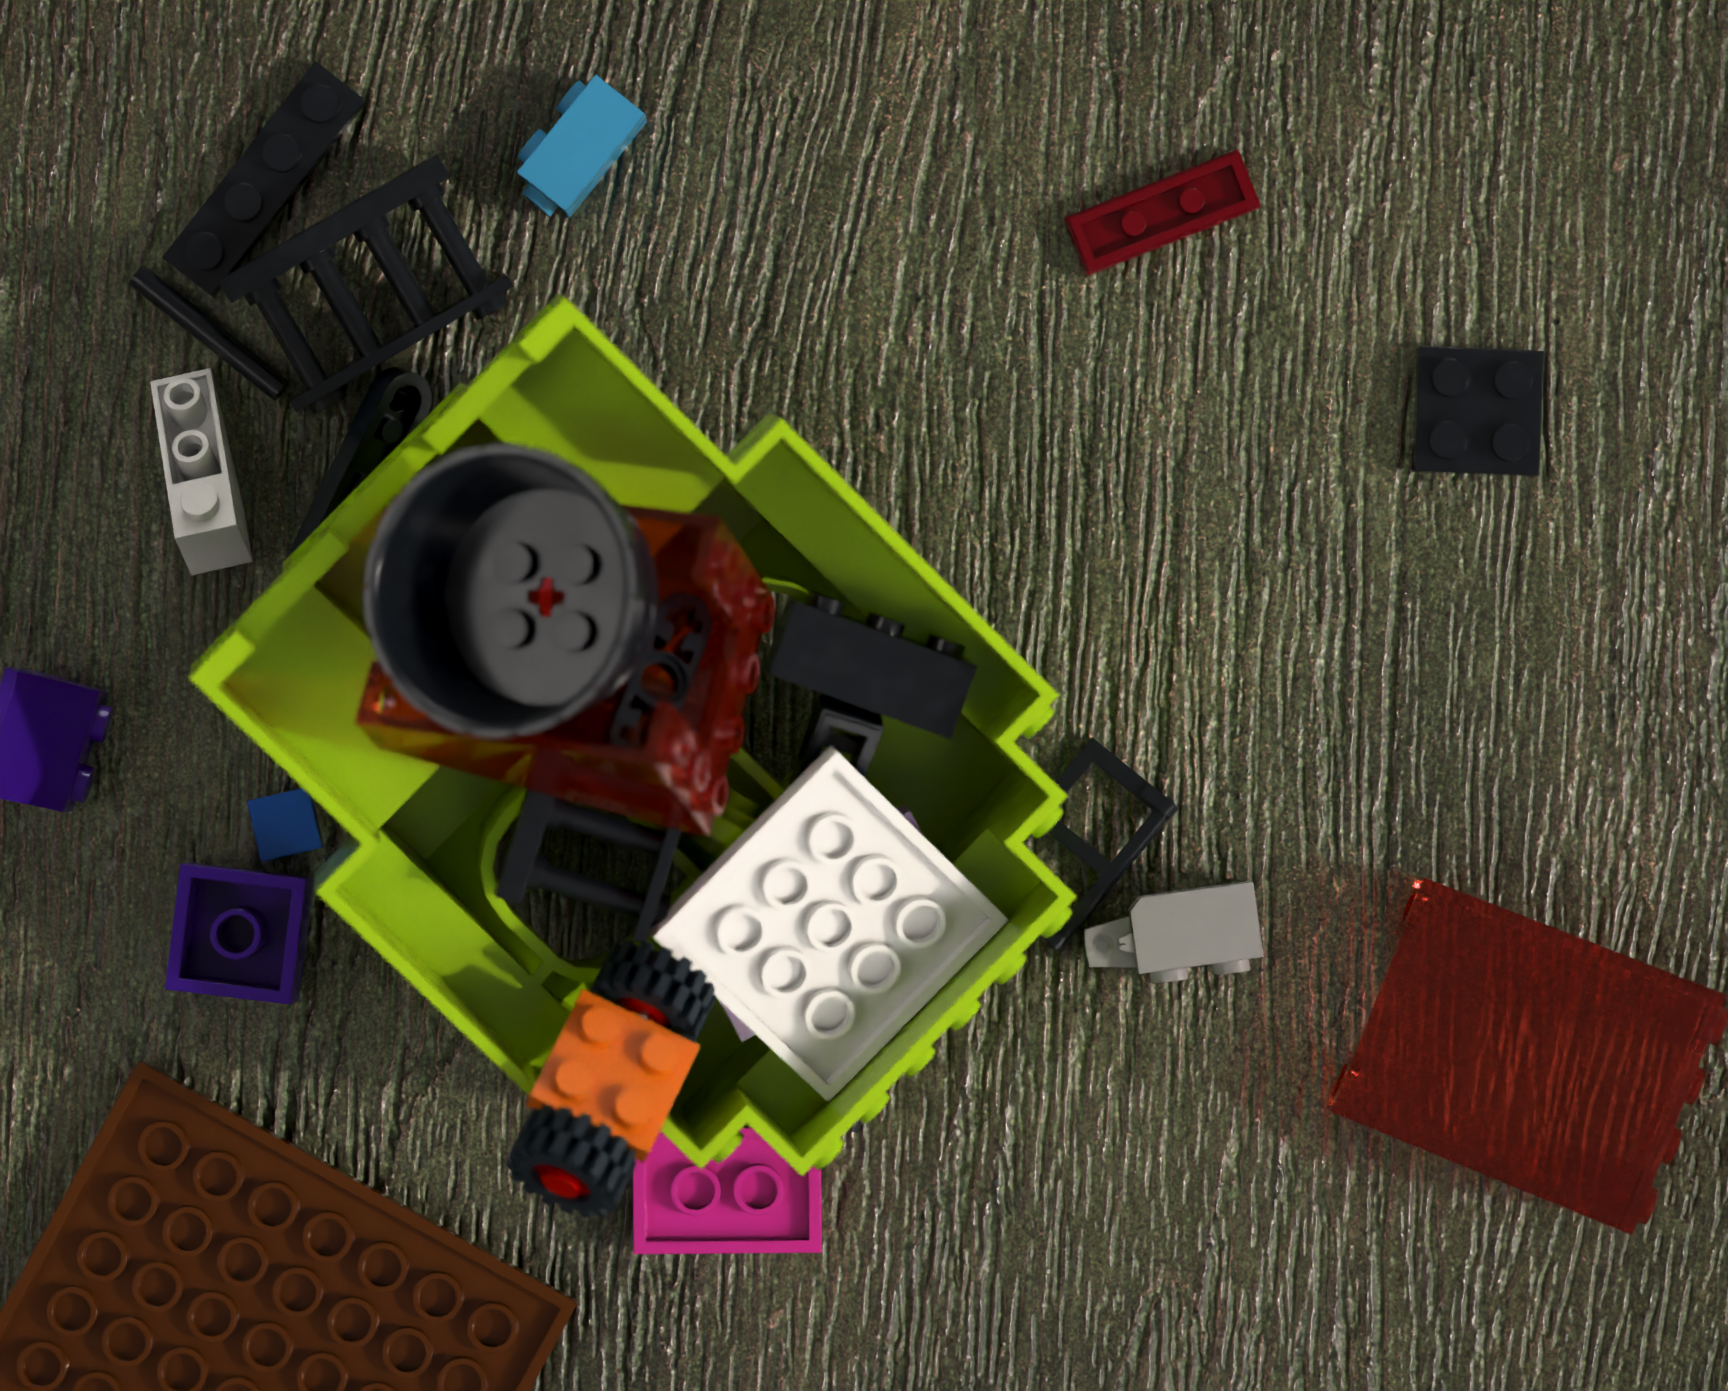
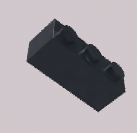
(871, 663)

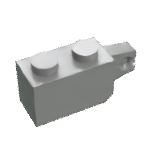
(1181, 931)

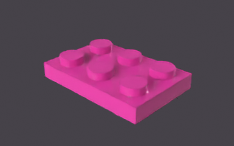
(726, 1207)

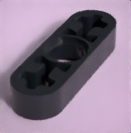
(682, 673)

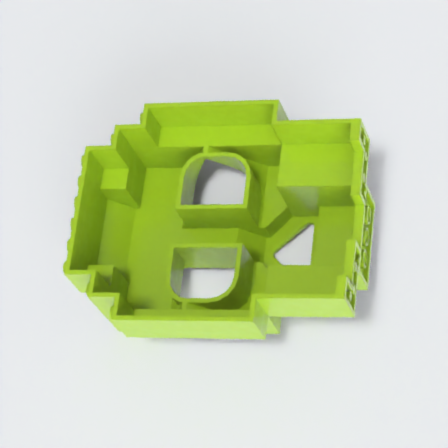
(428, 835)

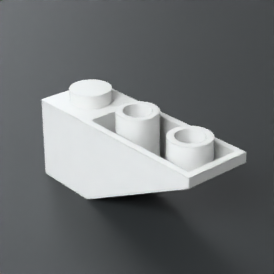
(200, 473)

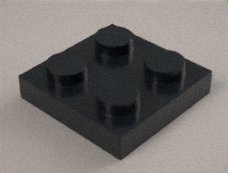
(1478, 411)

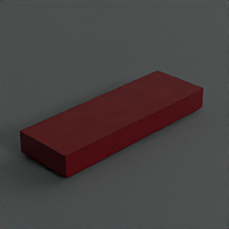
(1162, 213)

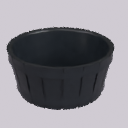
(457, 582)

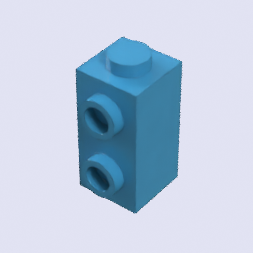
(579, 148)

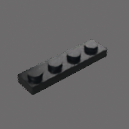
(265, 179)

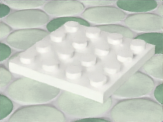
(829, 924)

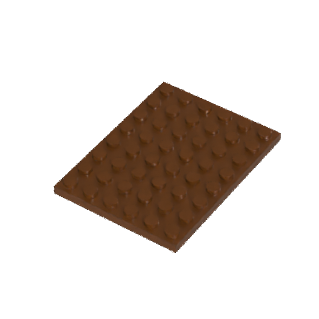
(250, 1265)

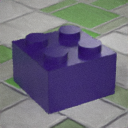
(239, 933)

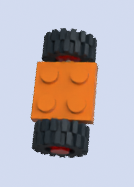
(611, 1079)

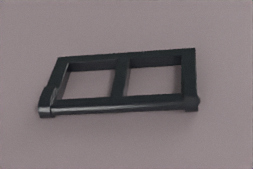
(1162, 807)

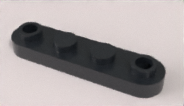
(370, 439)

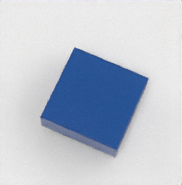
(285, 824)

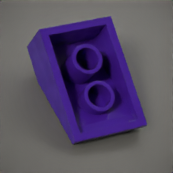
(48, 738)

